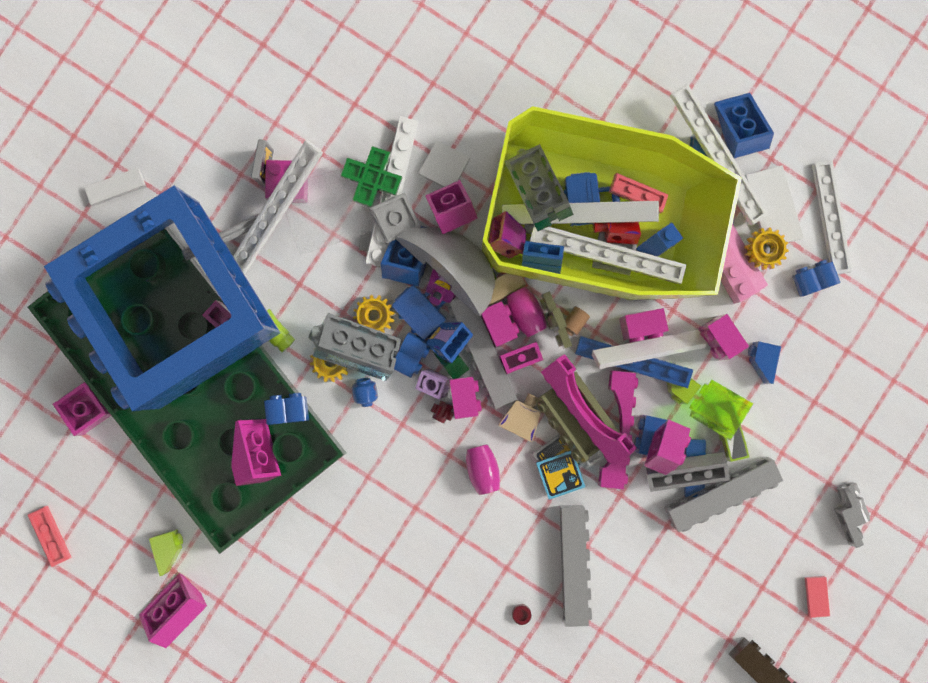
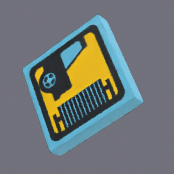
(560, 475)

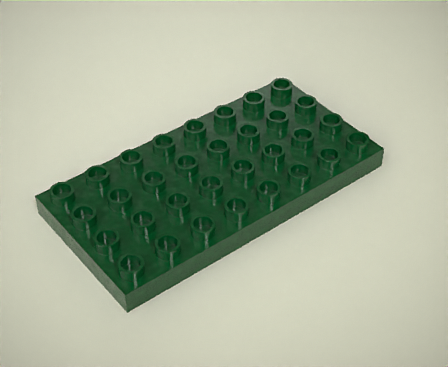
(158, 310)

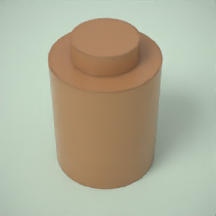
(575, 321)

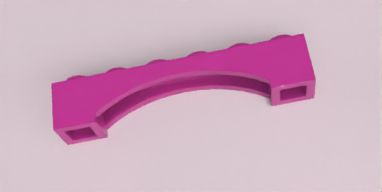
(623, 388)
(611, 443)

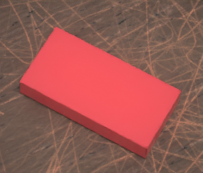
(817, 596)

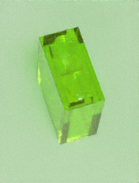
(720, 409)

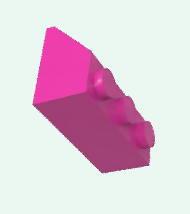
(172, 611)

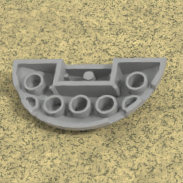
(456, 261)

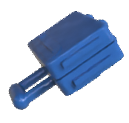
(584, 189)
(418, 311)

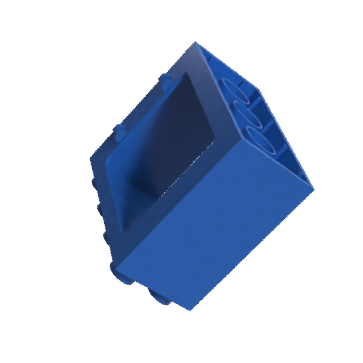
(241, 334)

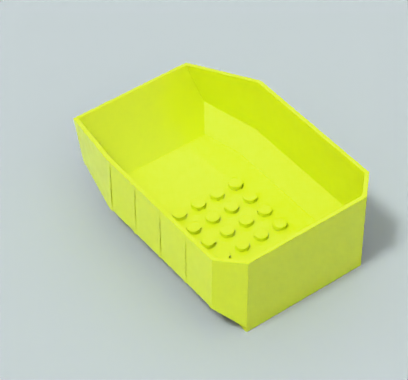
(698, 200)

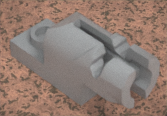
(852, 513)

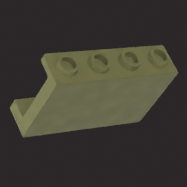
(568, 426)

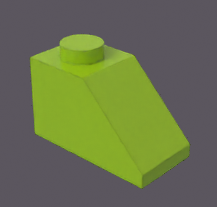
(682, 394)
(166, 550)

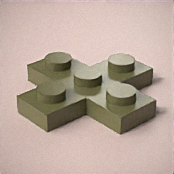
(555, 320)

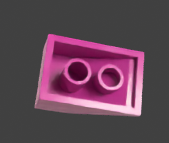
(253, 453)

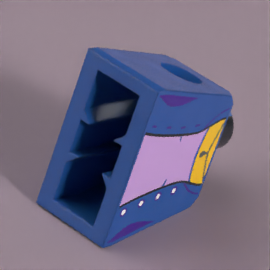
(449, 340)

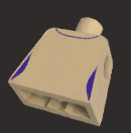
(522, 418)

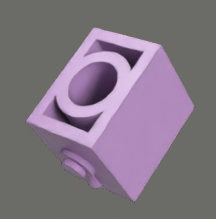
(433, 383)

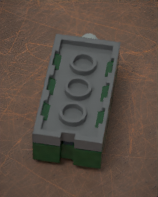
(538, 187)

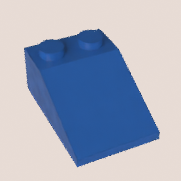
(743, 125)
(401, 265)

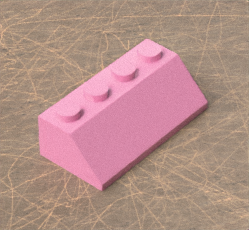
(739, 275)

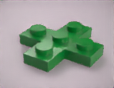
(371, 176)

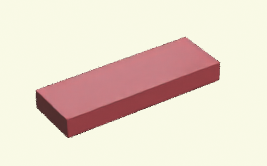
(635, 191)
(49, 536)

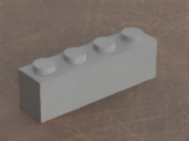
(692, 472)

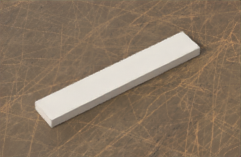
(831, 216)
(648, 349)

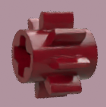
(442, 411)

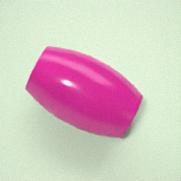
(526, 312)
(483, 469)

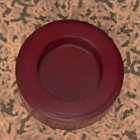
(521, 614)

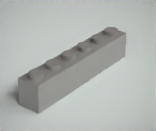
(484, 355)
(719, 496)
(574, 565)

